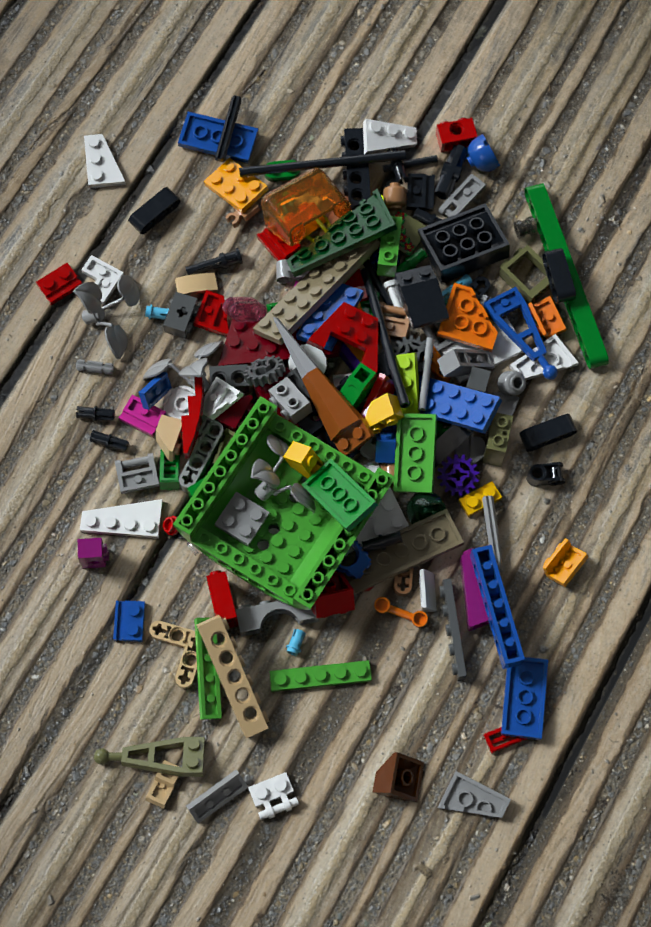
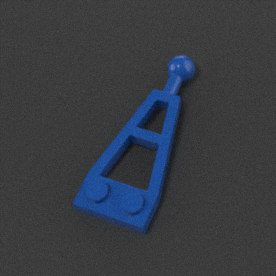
(507, 303)

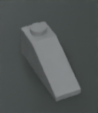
(460, 362)

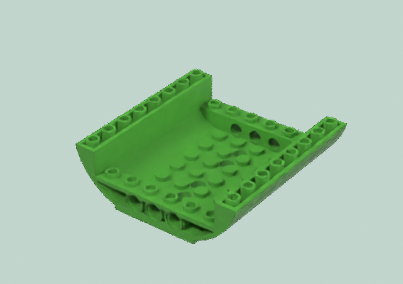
(308, 543)

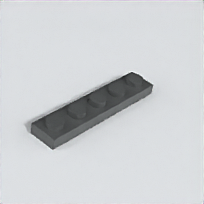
(452, 629)

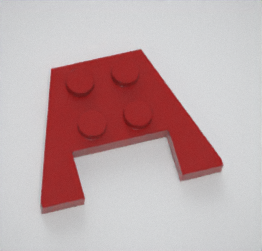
(353, 328)

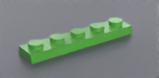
(320, 676)
(207, 679)

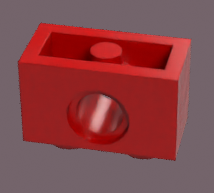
(447, 139)

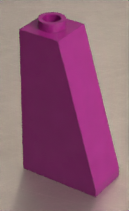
(474, 606)

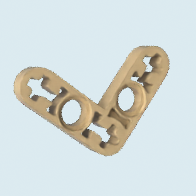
(185, 643)

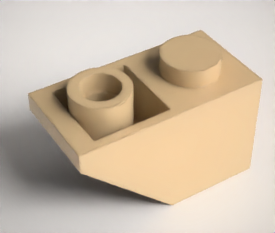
(169, 436)

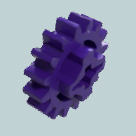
(457, 465)

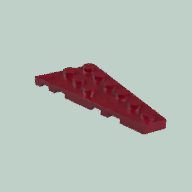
(245, 346)

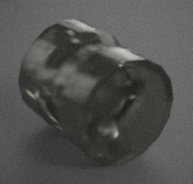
(525, 227)

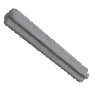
(492, 529)

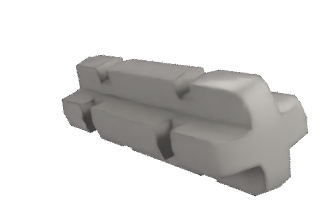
(94, 366)

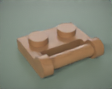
(396, 327)

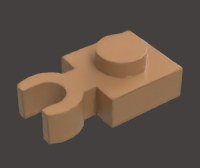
(238, 216)

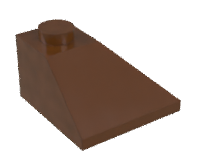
(399, 778)

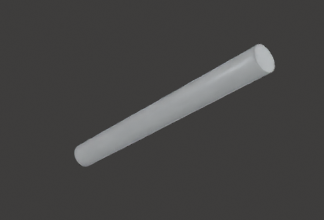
(426, 374)

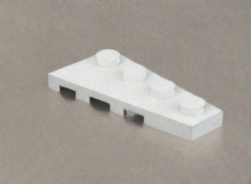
(125, 520)

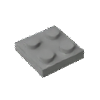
(242, 519)

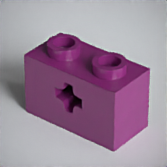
(92, 553)

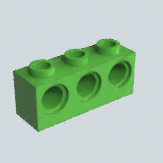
(389, 251)

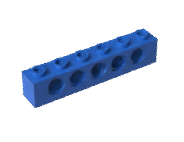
(497, 607)

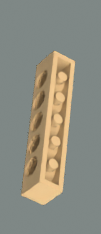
(248, 725)

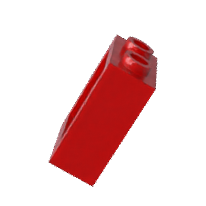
(222, 597)

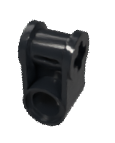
(550, 474)

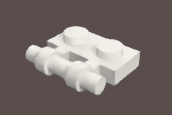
(271, 790)

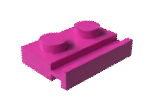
(140, 418)

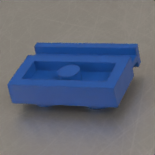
(129, 621)

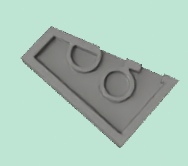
(473, 797)

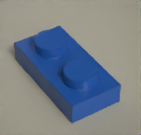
(155, 390)

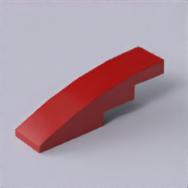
(192, 422)

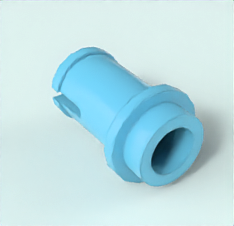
(156, 312)
(295, 642)

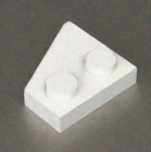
(220, 398)

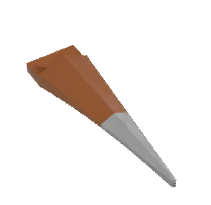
(341, 420)

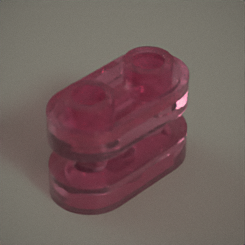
(244, 309)

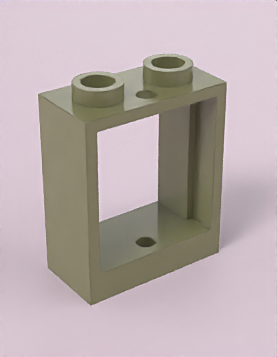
(505, 273)
(497, 439)

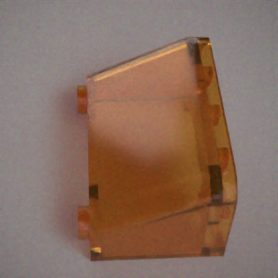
(300, 203)

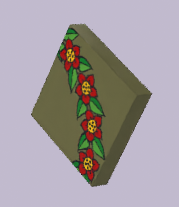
(409, 234)

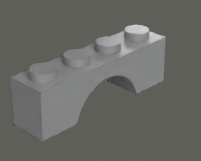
(253, 617)

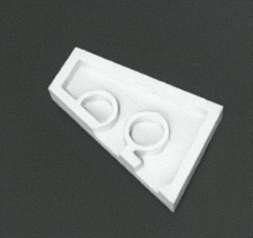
(383, 136)
(101, 165)
(556, 355)

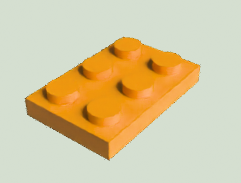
(235, 190)

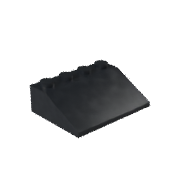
(464, 243)

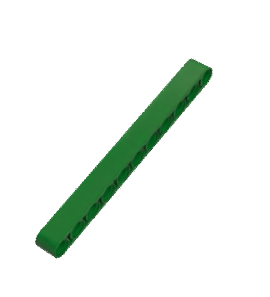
(578, 309)

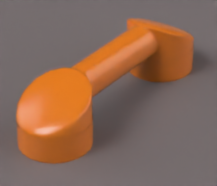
(383, 606)

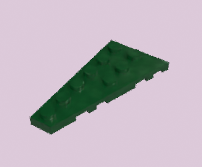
(349, 232)

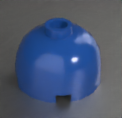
(482, 155)

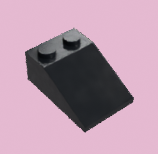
(421, 296)

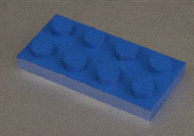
(204, 133)
(343, 294)
(525, 699)

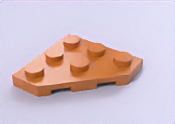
(467, 320)

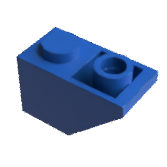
(386, 445)

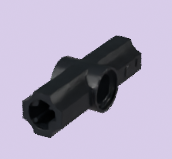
(451, 172)

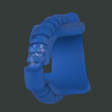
(360, 563)

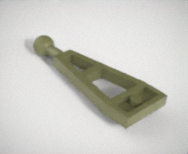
(192, 756)

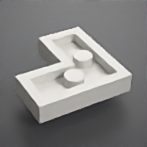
(104, 274)

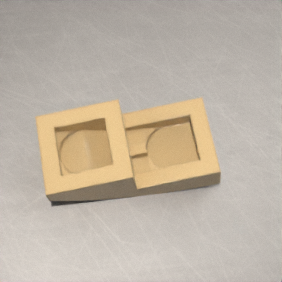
(196, 283)
(162, 788)

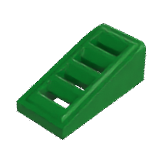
(169, 481)

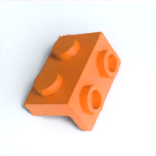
(547, 317)

